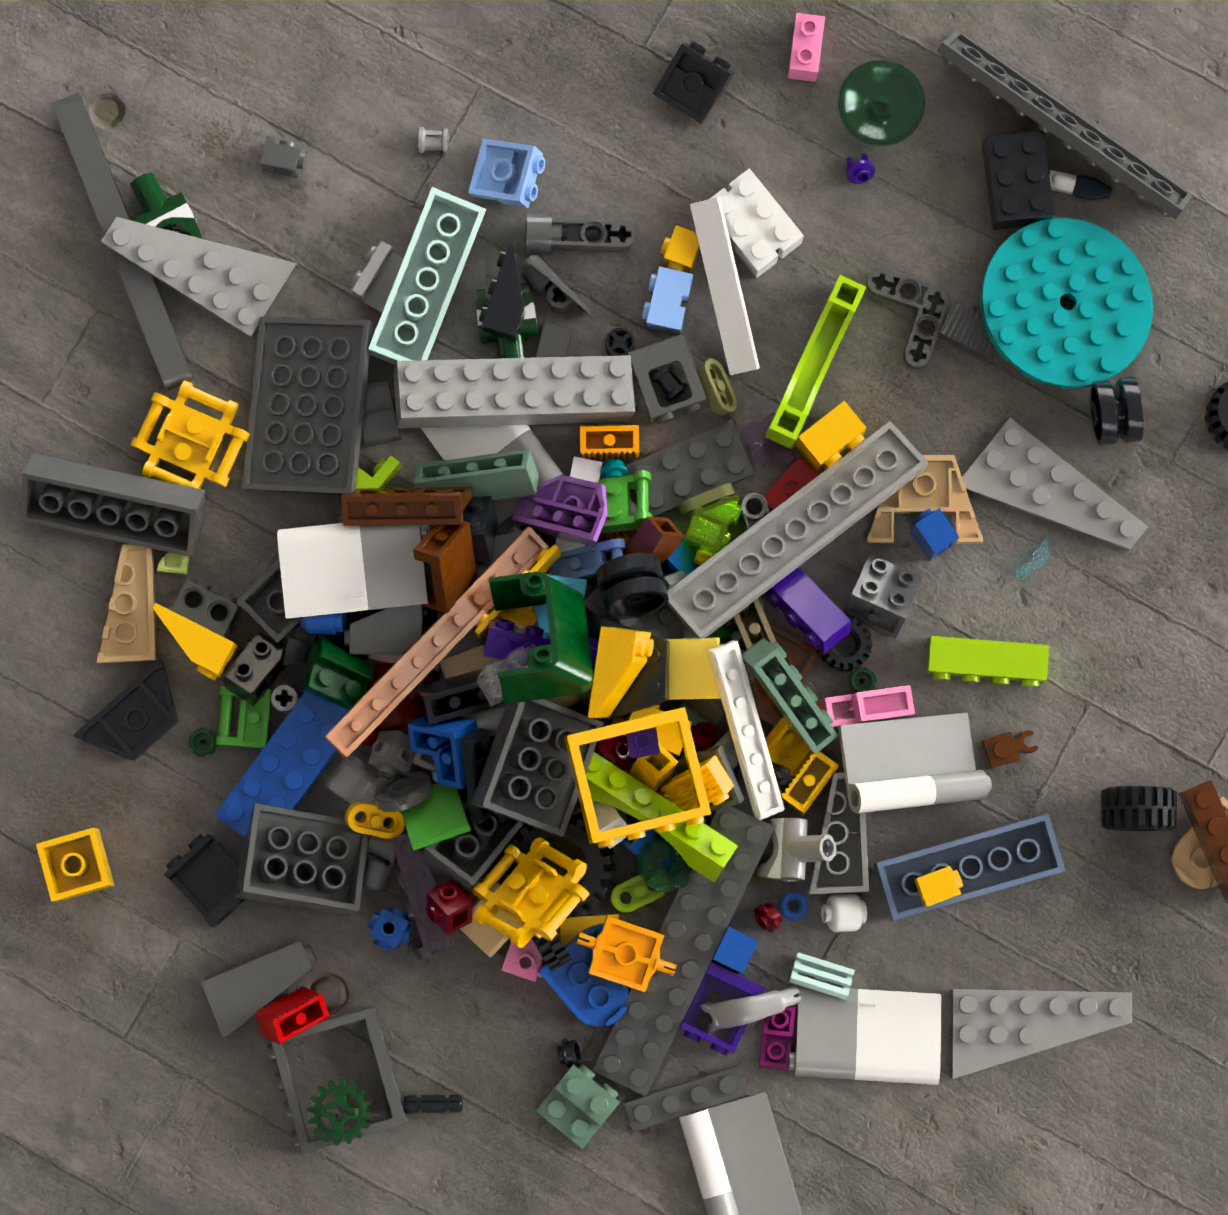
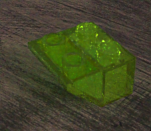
(711, 524)

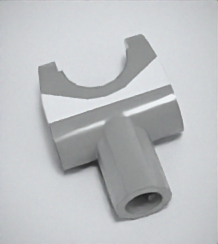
(794, 849)

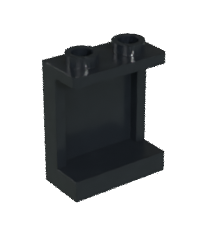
(207, 878)

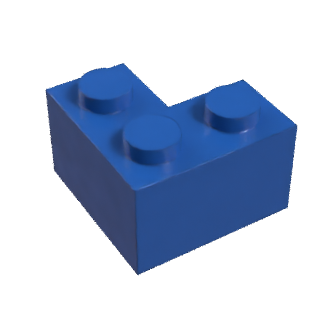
(443, 743)

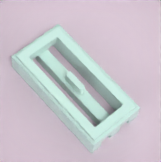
(822, 971)

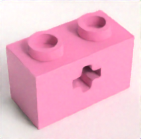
(806, 47)

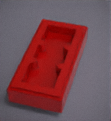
(791, 482)

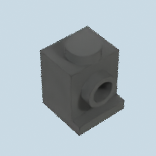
(282, 157)

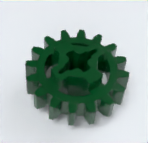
(339, 1125)

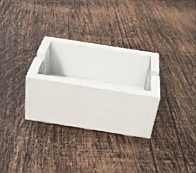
(757, 224)

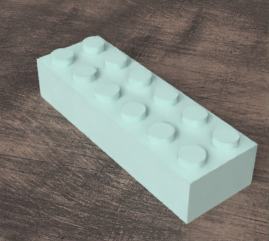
(426, 278)

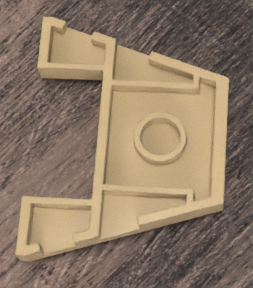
(933, 488)

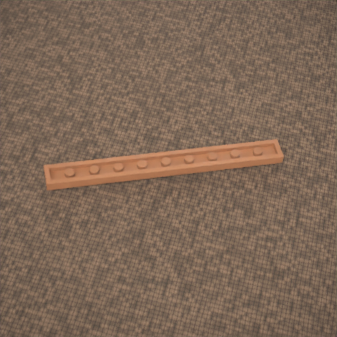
(431, 647)

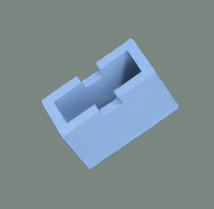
(665, 310)

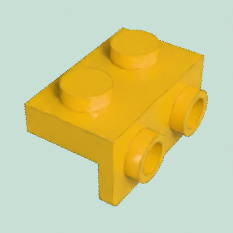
(786, 747)

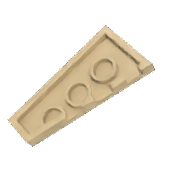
(131, 619)

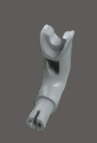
(749, 1009)

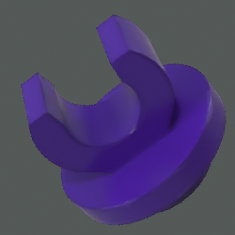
(859, 171)

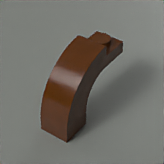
(655, 536)

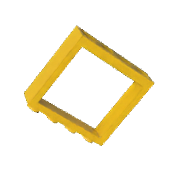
(638, 829)

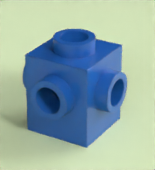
(399, 936)

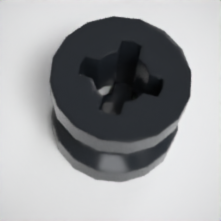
(619, 339)

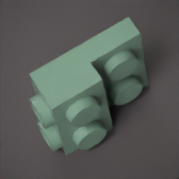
(579, 1105)

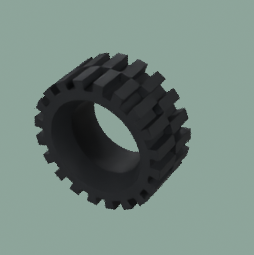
(598, 860)

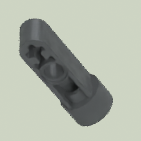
(544, 234)

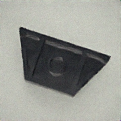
(135, 716)

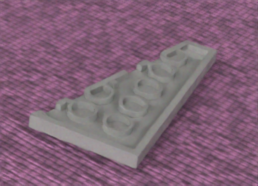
(216, 276)
(1039, 482)
(1012, 1024)

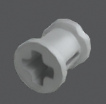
(433, 140)
(280, 692)

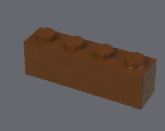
(1210, 827)

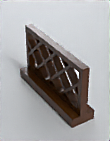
(405, 506)

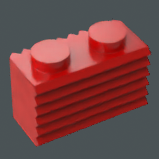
(292, 1015)

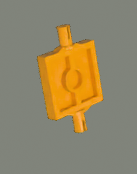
(626, 953)

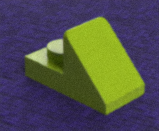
(383, 471)

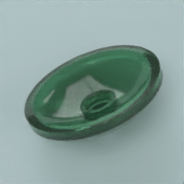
(886, 85)

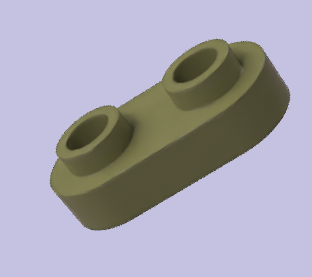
(717, 387)
(705, 499)

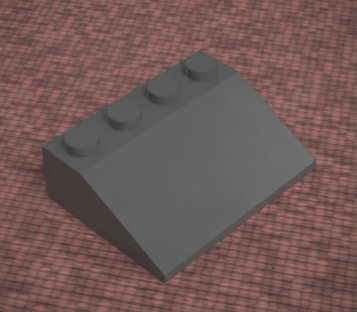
(530, 767)
(302, 861)

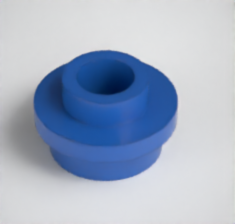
(783, 905)

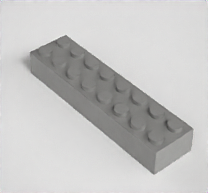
(513, 391)

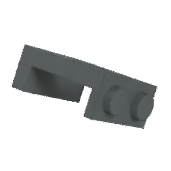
(659, 355)

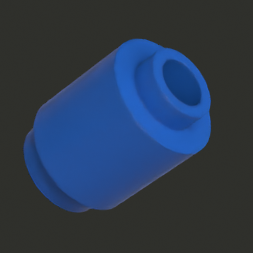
(325, 624)

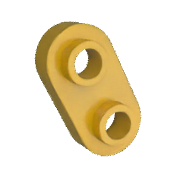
(373, 820)

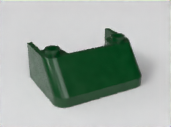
(554, 668)

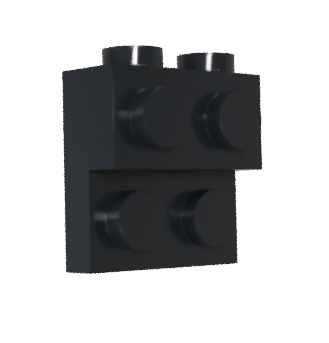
(694, 81)

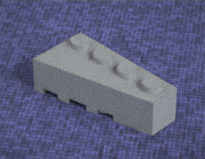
(849, 866)

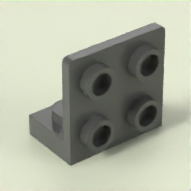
(883, 595)

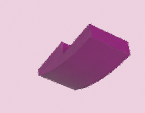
(777, 1040)

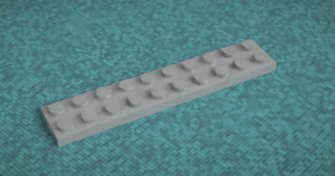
(795, 531)

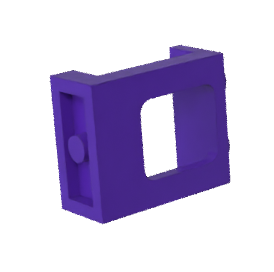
(728, 984)

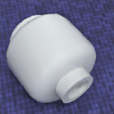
(844, 912)

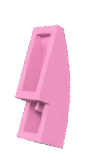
(869, 706)

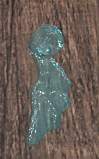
(1037, 561)

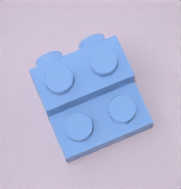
(507, 172)

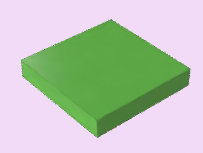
(436, 818)

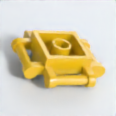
(190, 438)
(532, 894)

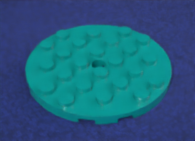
(1072, 261)

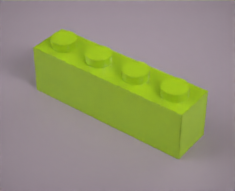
(988, 660)

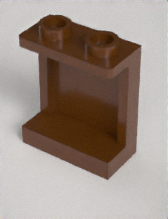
(451, 562)

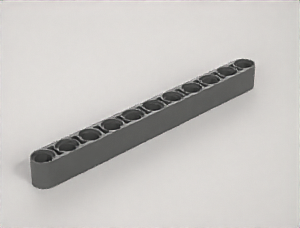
(107, 206)

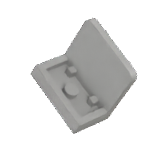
(378, 277)

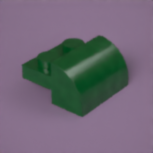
(337, 674)

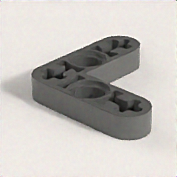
(918, 303)

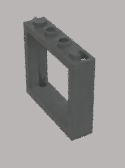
(292, 1106)

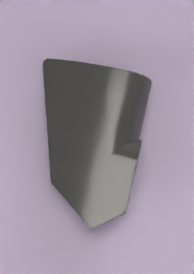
(544, 280)
(379, 860)

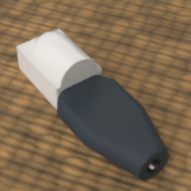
(1080, 186)

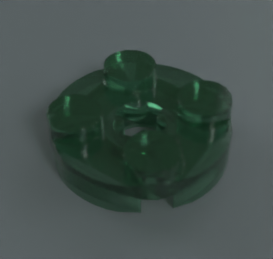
(658, 876)

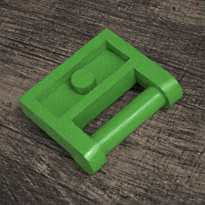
(619, 501)
(253, 721)

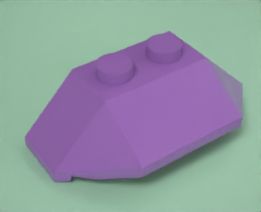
(566, 509)

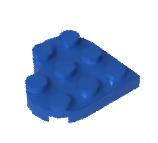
(587, 996)

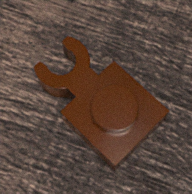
(1004, 749)

